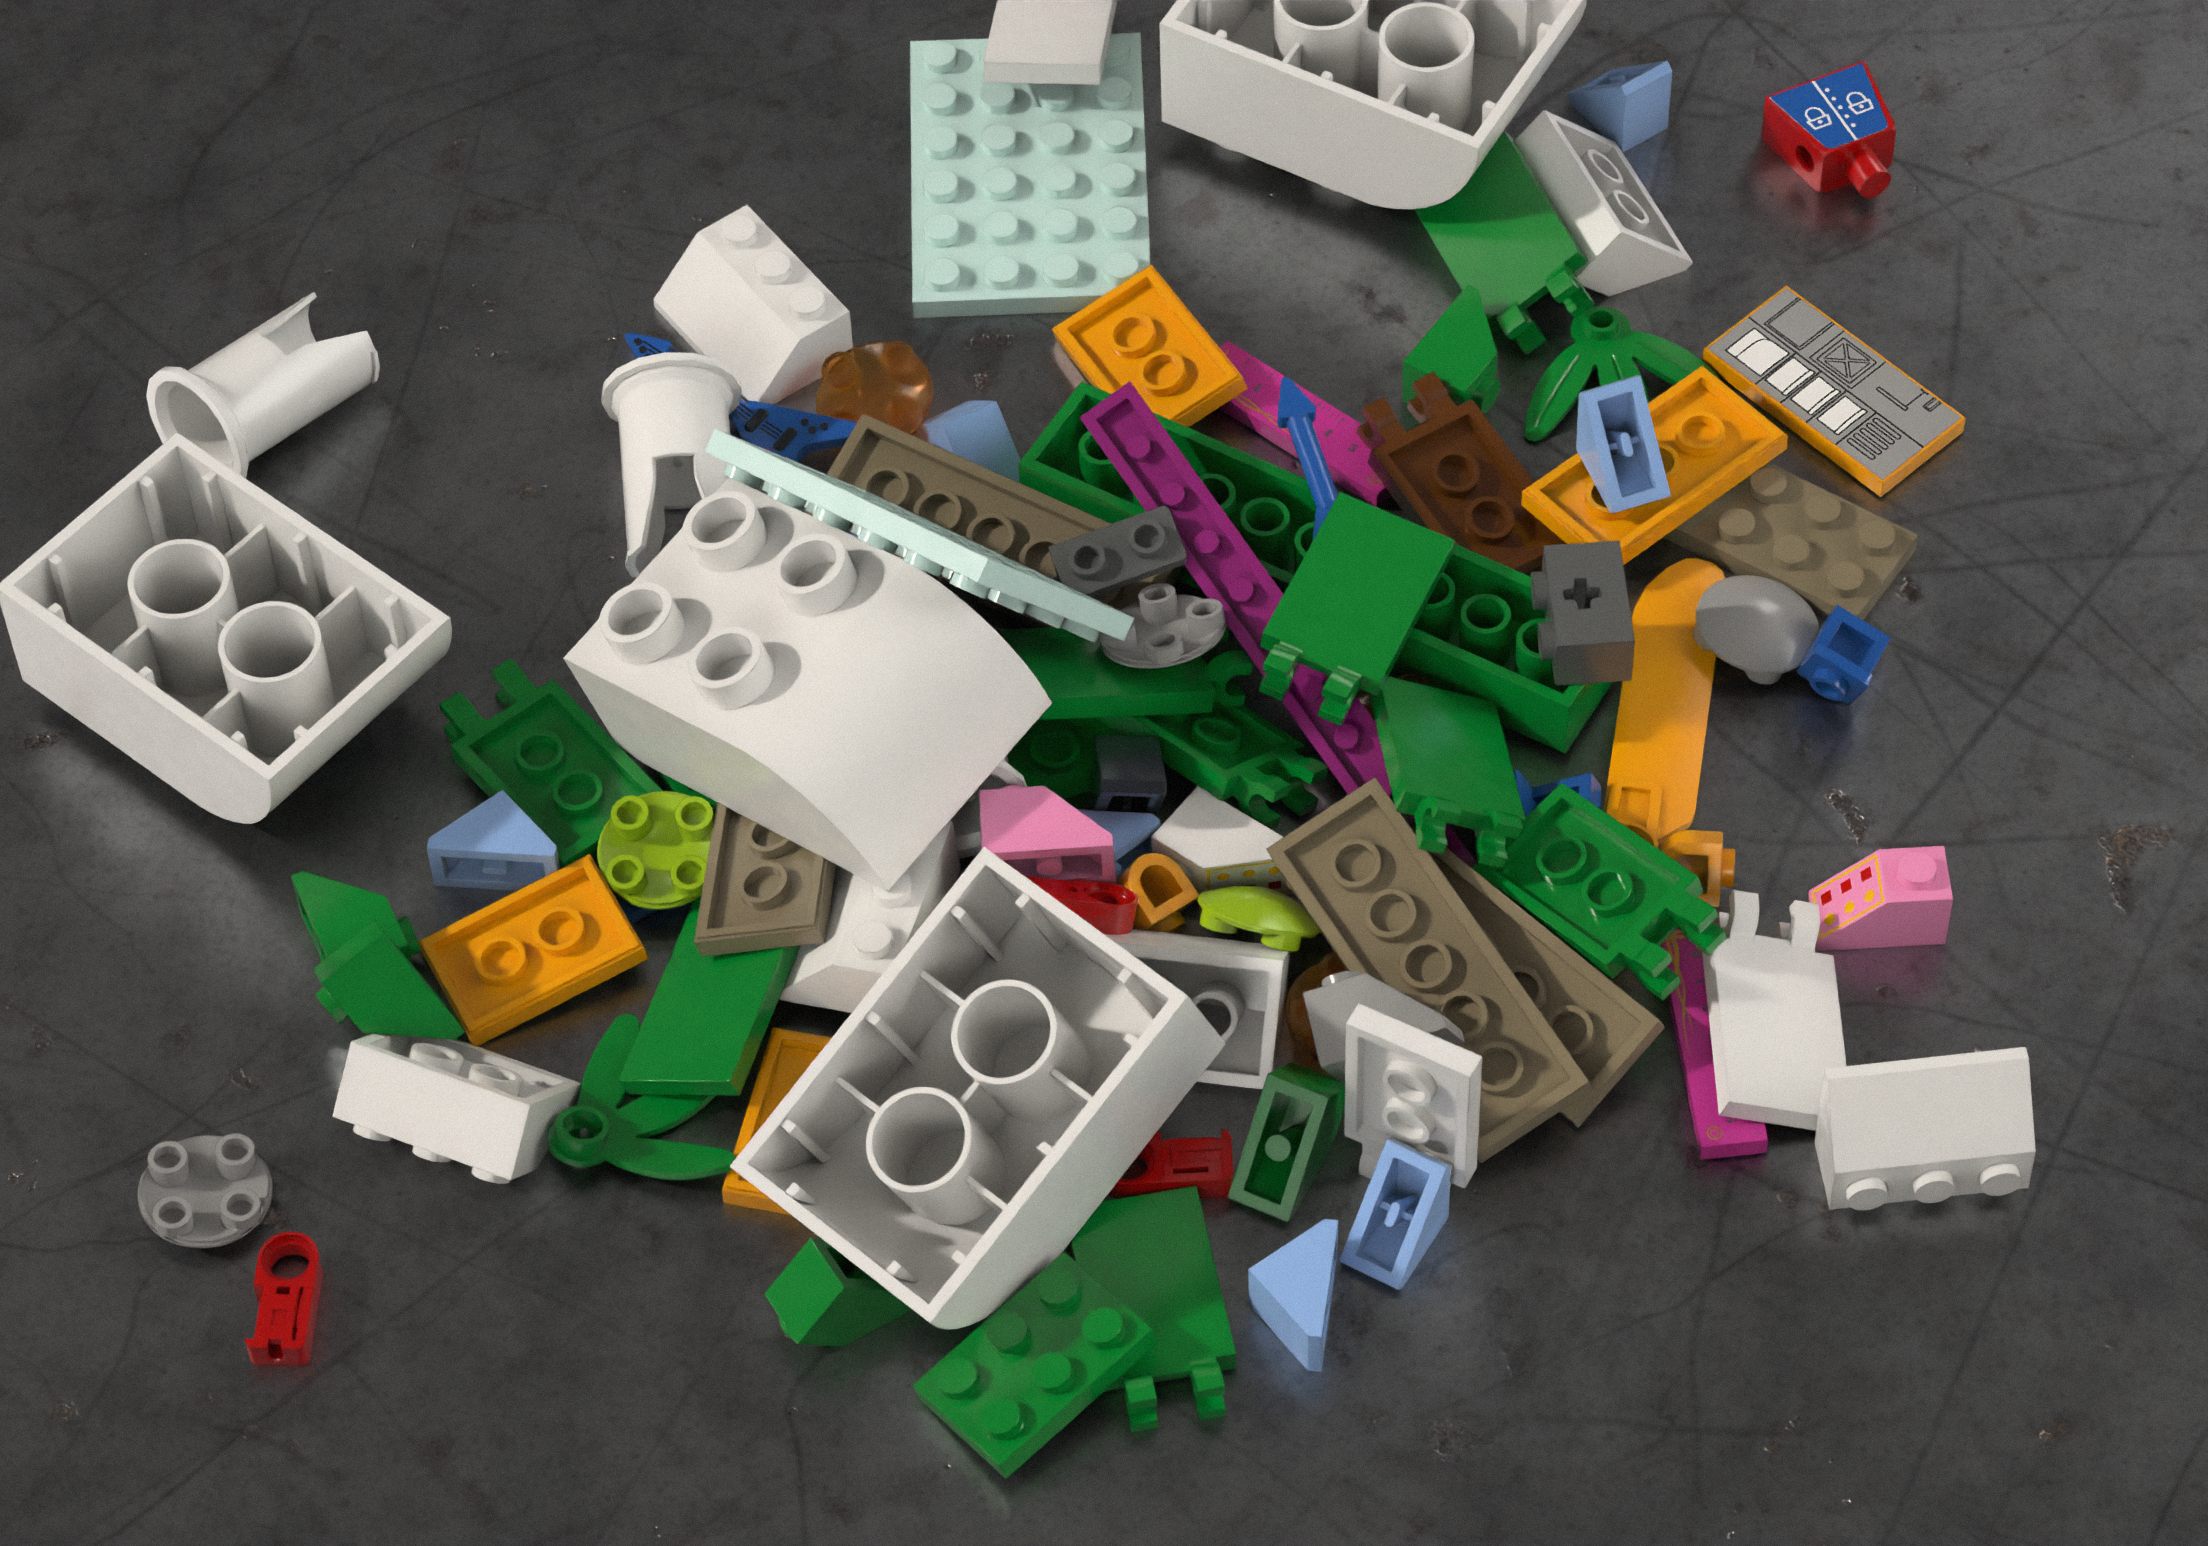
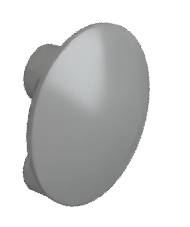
(1755, 626)
(1166, 629)
(204, 1190)

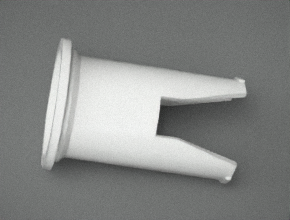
(261, 387)
(665, 422)

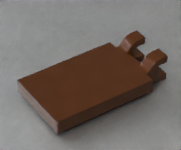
(1455, 476)

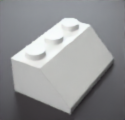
(1602, 206)
(754, 307)
(870, 928)
(1235, 988)
(452, 1102)
(1926, 1129)

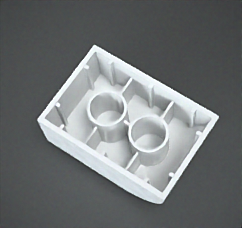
(1359, 92)
(215, 632)
(806, 682)
(981, 1098)

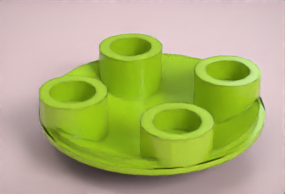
(656, 848)
(1259, 910)

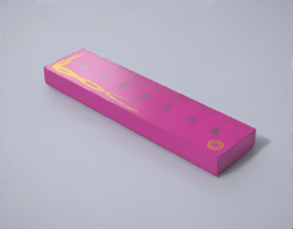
(1336, 431)
(1688, 1005)

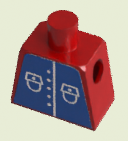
(1833, 131)

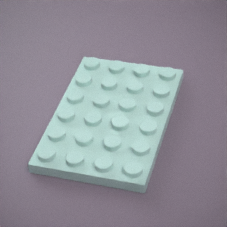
(1024, 187)
(918, 540)

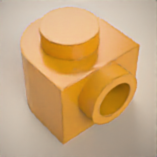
(1704, 856)
(1161, 890)

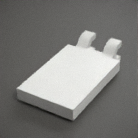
(1049, 41)
(1772, 1015)
(1411, 1091)

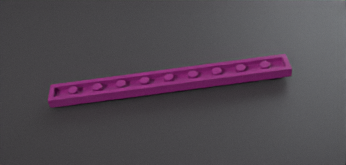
(1236, 578)

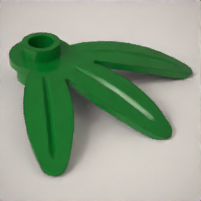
(1609, 345)
(602, 1132)

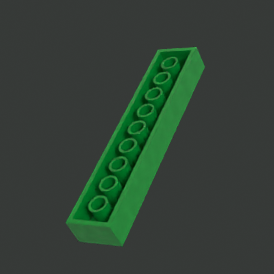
(1471, 635)

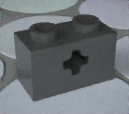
(1585, 613)

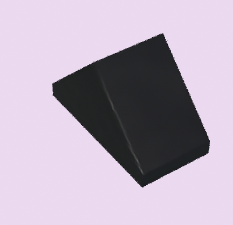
(1126, 774)

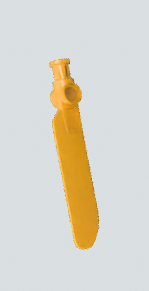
(1663, 708)

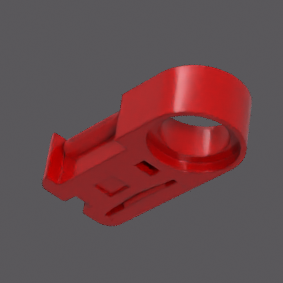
(1102, 904)
(1183, 1164)
(285, 1304)

